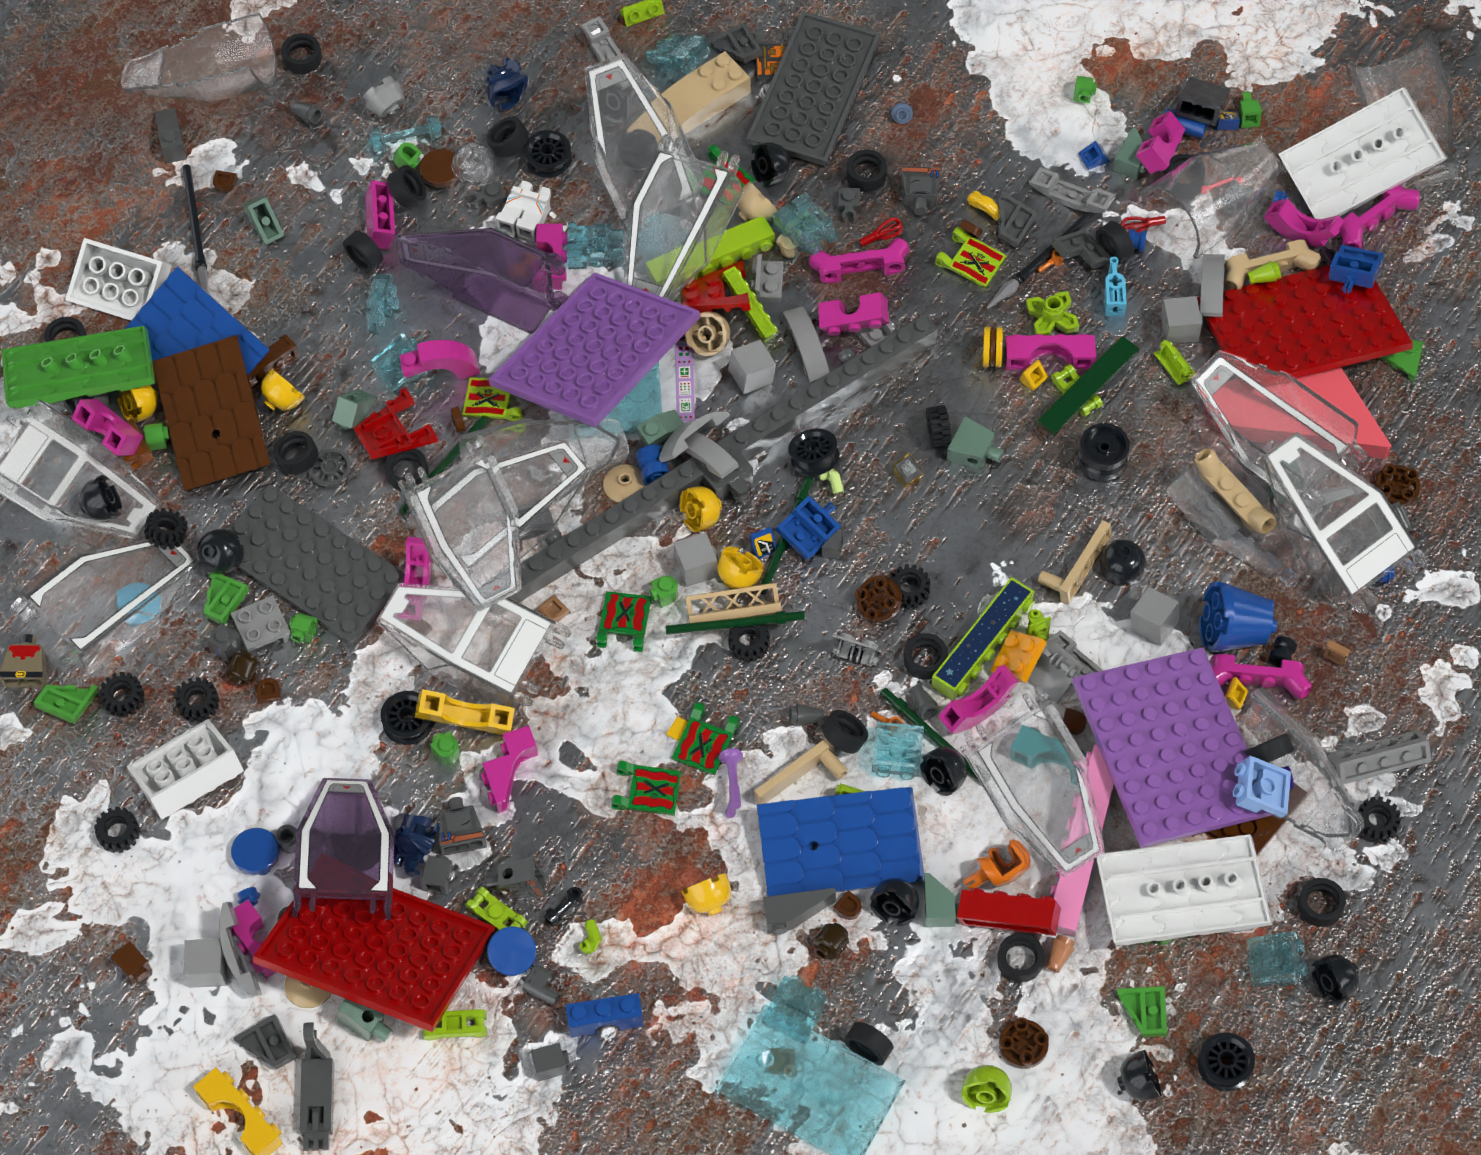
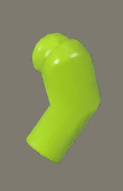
(593, 939)

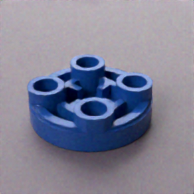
(255, 851)
(511, 951)

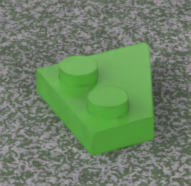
(1406, 360)
(223, 597)
(65, 701)
(1146, 1009)

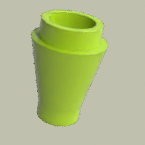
(1265, 273)

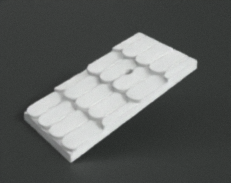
(1347, 165)
(1167, 895)

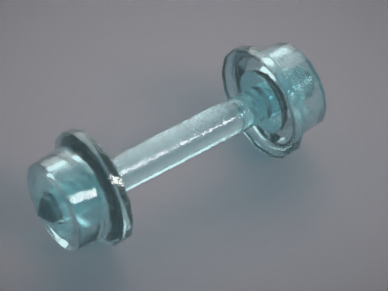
(432, 128)

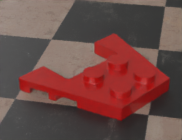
(709, 292)
(385, 435)

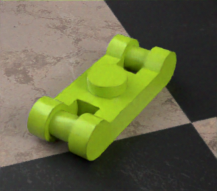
(1070, 373)
(495, 912)
(455, 1025)

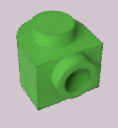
(1084, 89)
(407, 155)
(156, 436)
(664, 590)
(303, 628)
(445, 748)

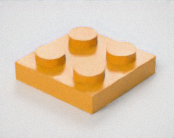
(1020, 654)

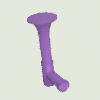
(731, 757)

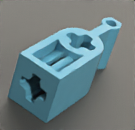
(1114, 291)

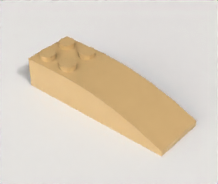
(707, 91)

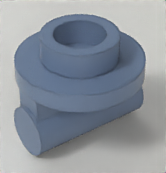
(901, 113)

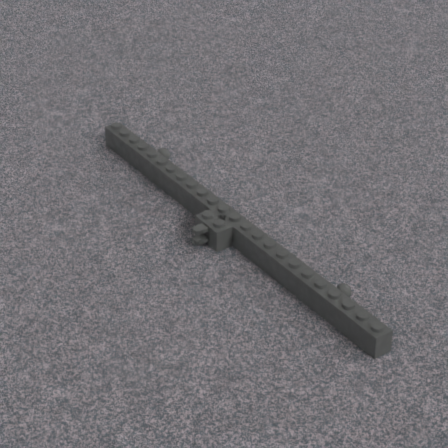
(743, 444)

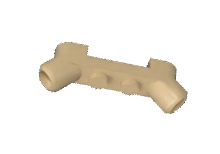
(1295, 255)
(1234, 493)

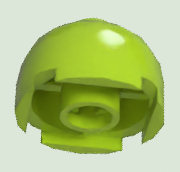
(987, 1088)

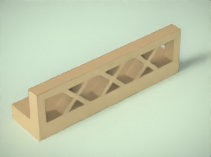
(734, 612)

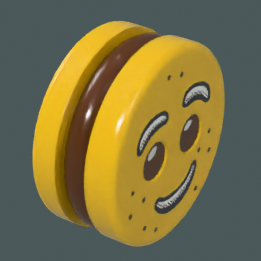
(992, 347)

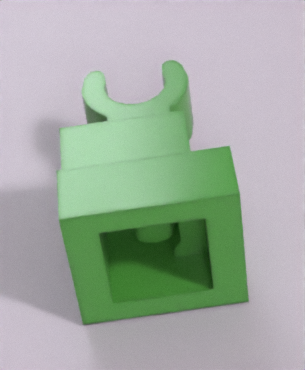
(1249, 111)

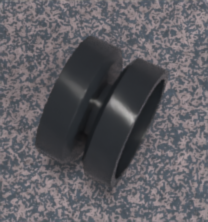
(1103, 452)

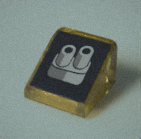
(907, 470)

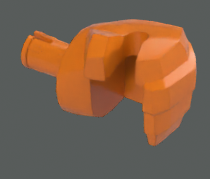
(996, 870)

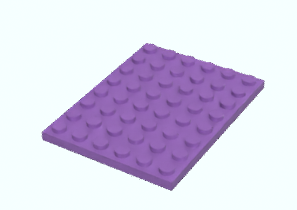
(594, 349)
(1167, 745)

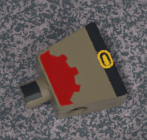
(24, 665)

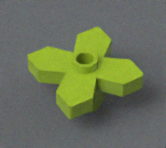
(1052, 314)

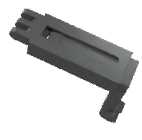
(316, 1091)

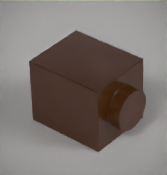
(131, 963)

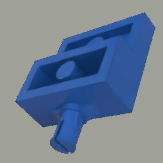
(1355, 267)
(808, 527)

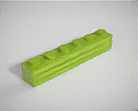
(756, 315)

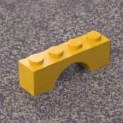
(481, 717)
(219, 1093)

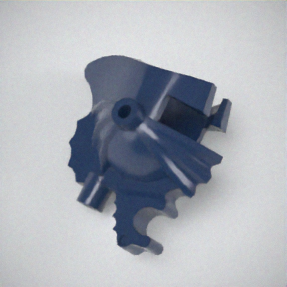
(506, 83)
(412, 840)

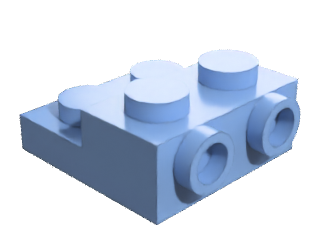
(1262, 786)

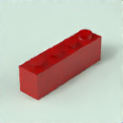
(1009, 912)

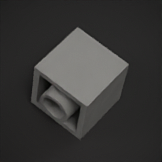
(1181, 320)
(752, 366)
(696, 559)
(1154, 615)
(204, 963)

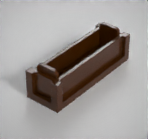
(279, 356)

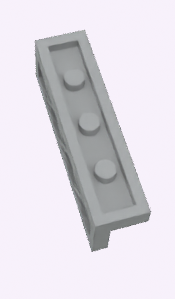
(1381, 756)

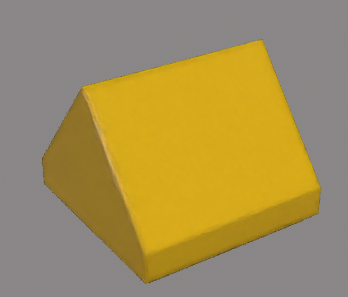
(1033, 375)
(1235, 694)

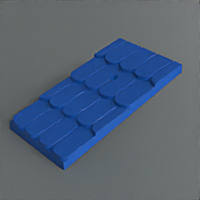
(187, 317)
(858, 836)

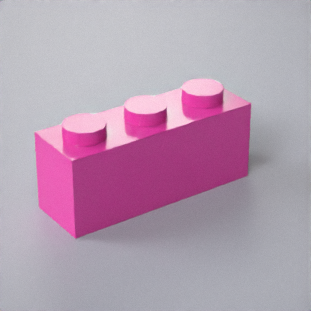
(380, 214)

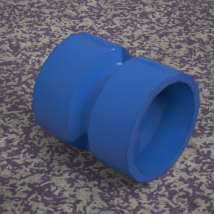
(649, 463)

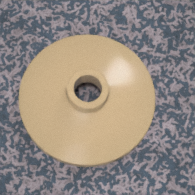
(618, 490)
(304, 995)

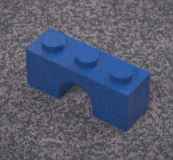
(589, 1015)

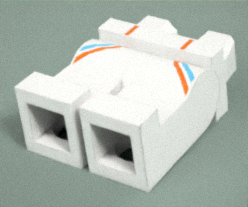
(524, 211)

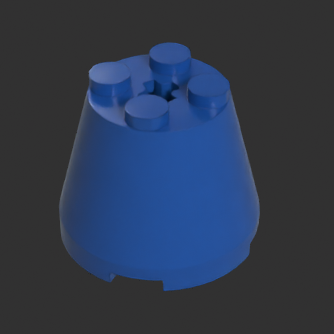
(1235, 618)

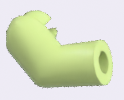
(835, 480)

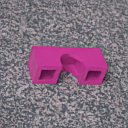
(1166, 135)
(552, 239)
(871, 314)
(118, 434)
(249, 924)

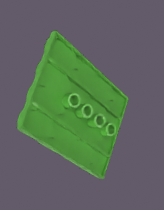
(77, 367)

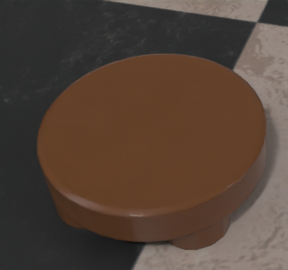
(437, 170)
(1399, 484)
(879, 599)
(1023, 1043)

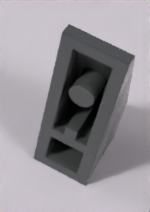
(170, 135)
(793, 909)

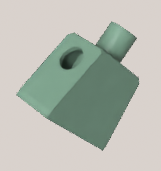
(973, 445)
(354, 1016)

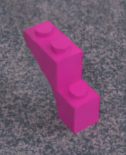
(500, 772)

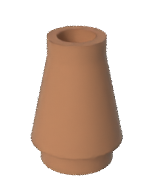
(1060, 951)

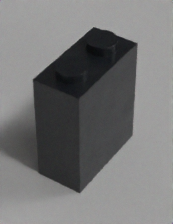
(1202, 101)

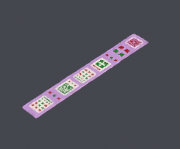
(684, 380)

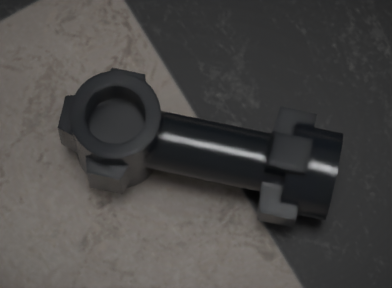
(573, 899)

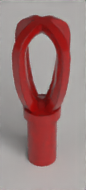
(1146, 222)
(879, 232)

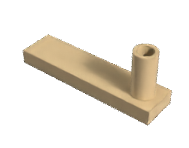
(1069, 586)
(819, 753)

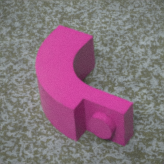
(1296, 226)
(441, 355)
(417, 562)
(975, 708)

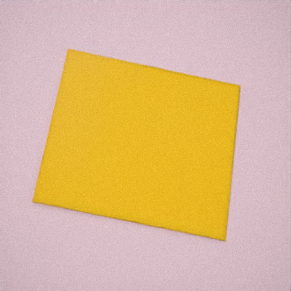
(677, 728)

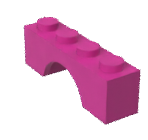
(1075, 349)

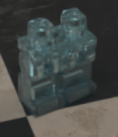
(679, 53)
(805, 224)
(593, 245)

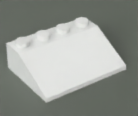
(114, 279)
(185, 768)

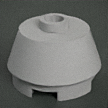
(384, 98)

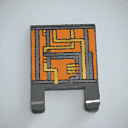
(772, 54)

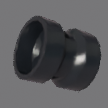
(1283, 649)

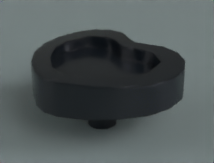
(1327, 254)

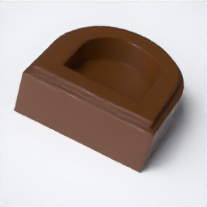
(224, 181)
(971, 228)
(457, 419)
(268, 691)
(1075, 721)
(848, 906)

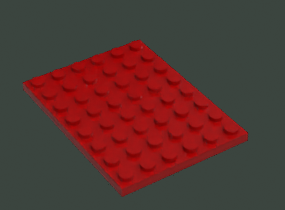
(1307, 324)
(393, 966)

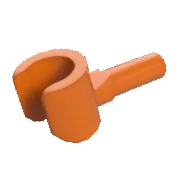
(1055, 260)
(897, 720)

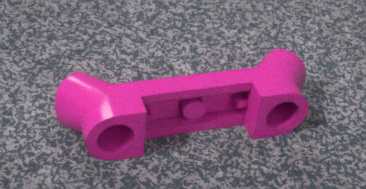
(1392, 200)
(888, 259)
(1289, 675)

